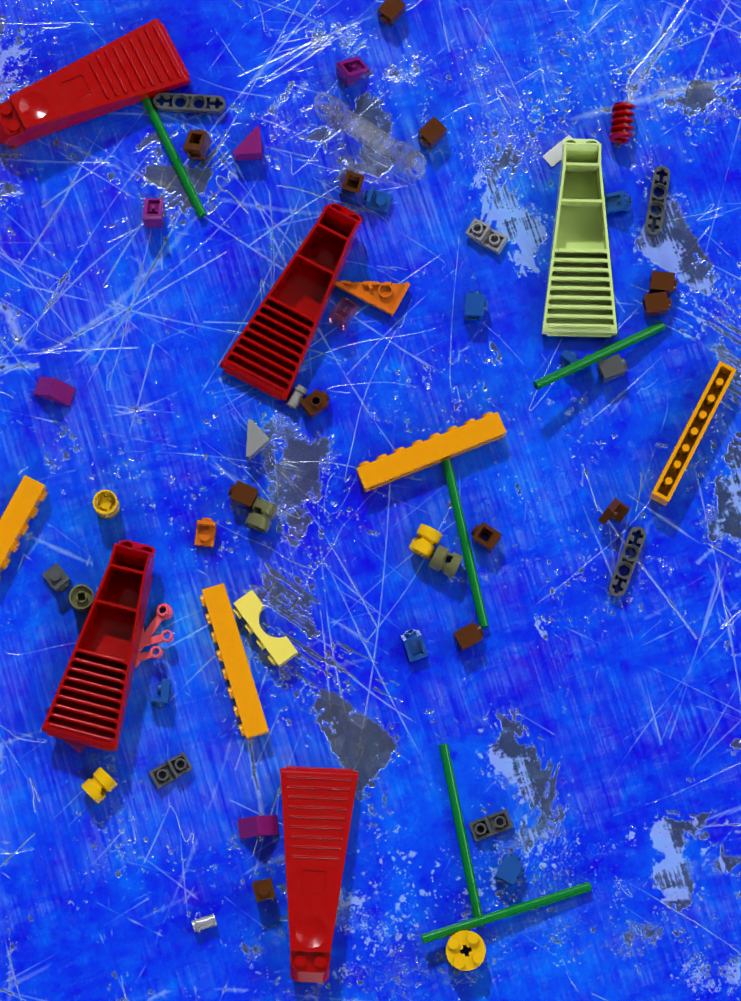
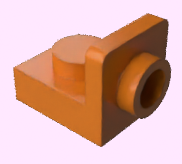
(205, 533)

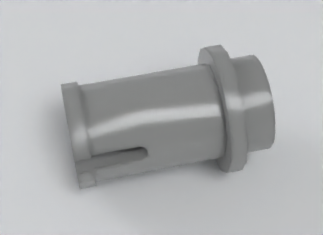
(297, 396)
(204, 923)

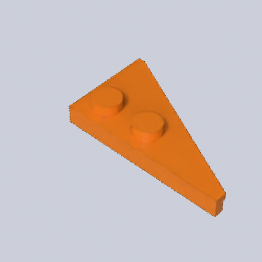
(383, 296)

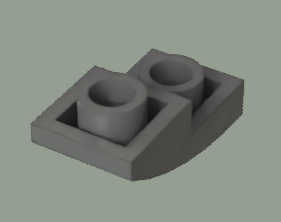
(170, 771)
(491, 825)

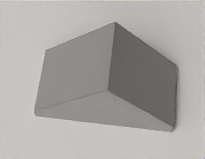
(256, 440)

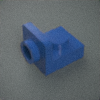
(377, 200)
(617, 202)
(570, 357)
(414, 645)
(165, 691)

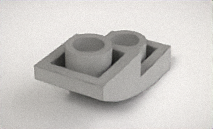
(486, 236)

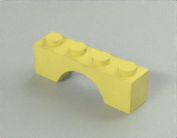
(250, 609)

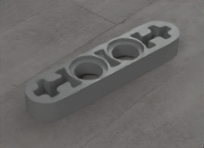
(189, 106)
(657, 201)
(628, 562)

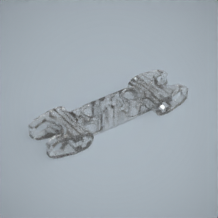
(341, 118)

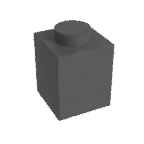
(611, 368)

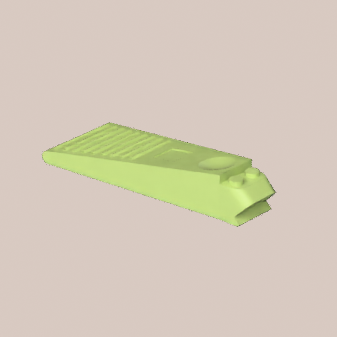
(580, 272)

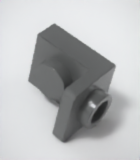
(57, 578)

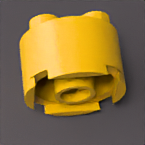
(475, 956)

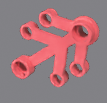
(147, 638)

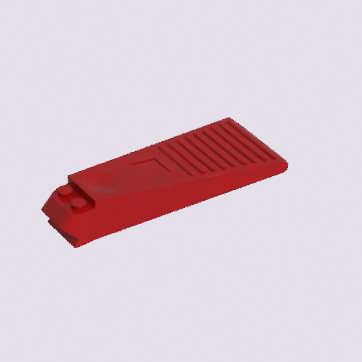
(95, 85)
(284, 325)
(100, 671)
(316, 834)

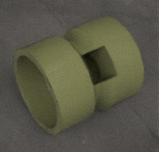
(261, 515)
(438, 561)
(81, 598)

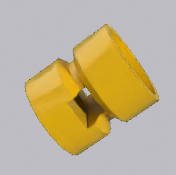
(106, 504)
(425, 541)
(99, 785)

